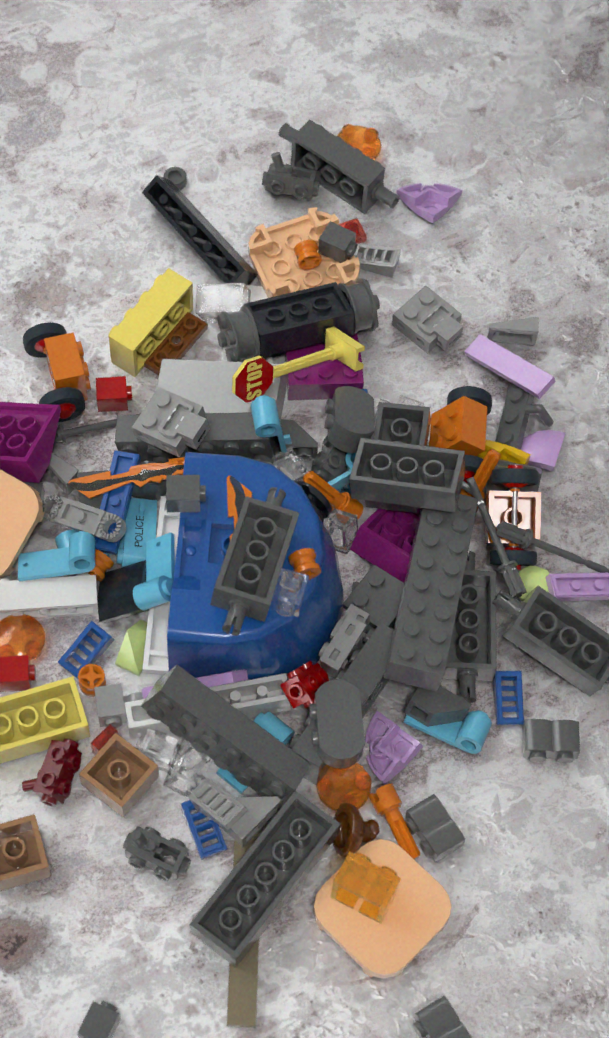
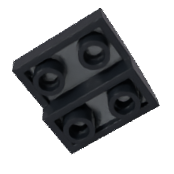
(116, 592)

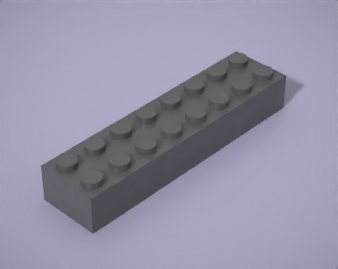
(431, 596)

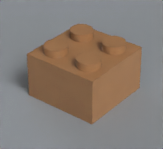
(119, 775)
(21, 853)

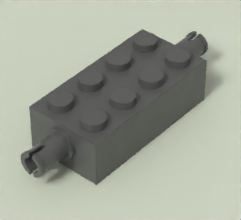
(338, 166)
(254, 560)
(473, 638)
(558, 638)

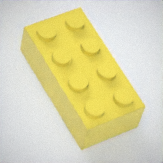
(150, 321)
(39, 715)

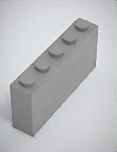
(211, 384)

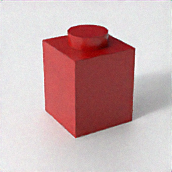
(112, 394)
(16, 673)

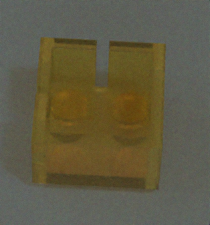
(365, 880)

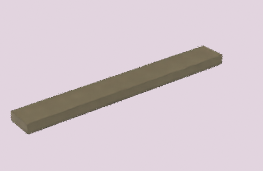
(244, 977)

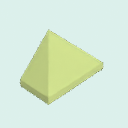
(132, 648)

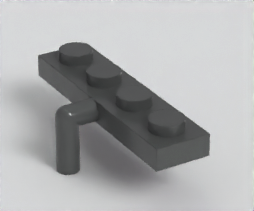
(516, 415)

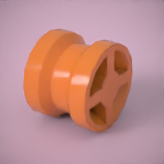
(307, 254)
(304, 562)
(102, 563)
(91, 673)

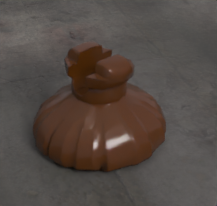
(353, 830)

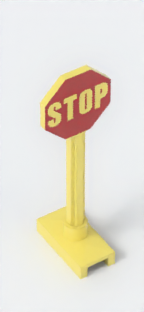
(257, 374)

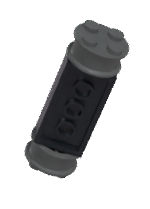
(297, 319)

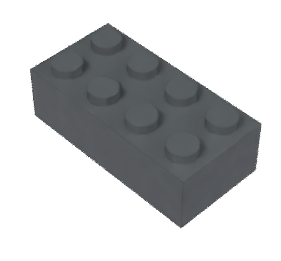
(403, 425)
(407, 474)

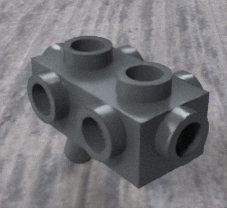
(289, 180)
(329, 462)
(151, 850)

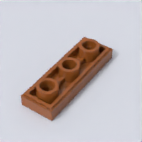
(185, 334)

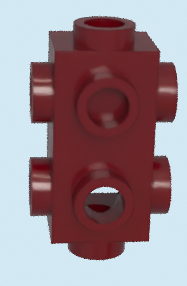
(56, 773)

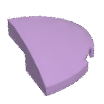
(428, 200)
(543, 448)
(389, 747)

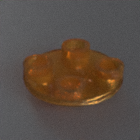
(362, 138)
(21, 636)
(344, 786)

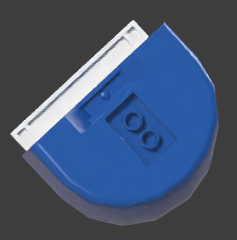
(190, 629)

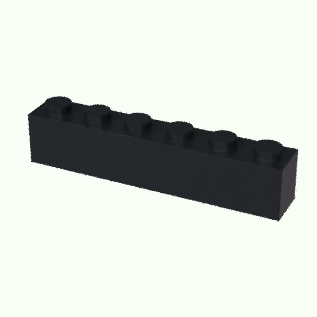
(198, 232)

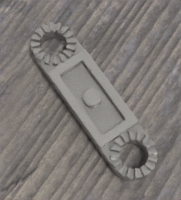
(83, 518)

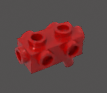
(304, 683)

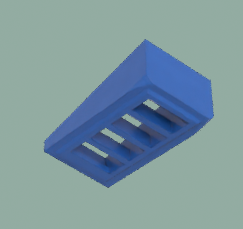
(86, 634)
(516, 677)
(186, 808)

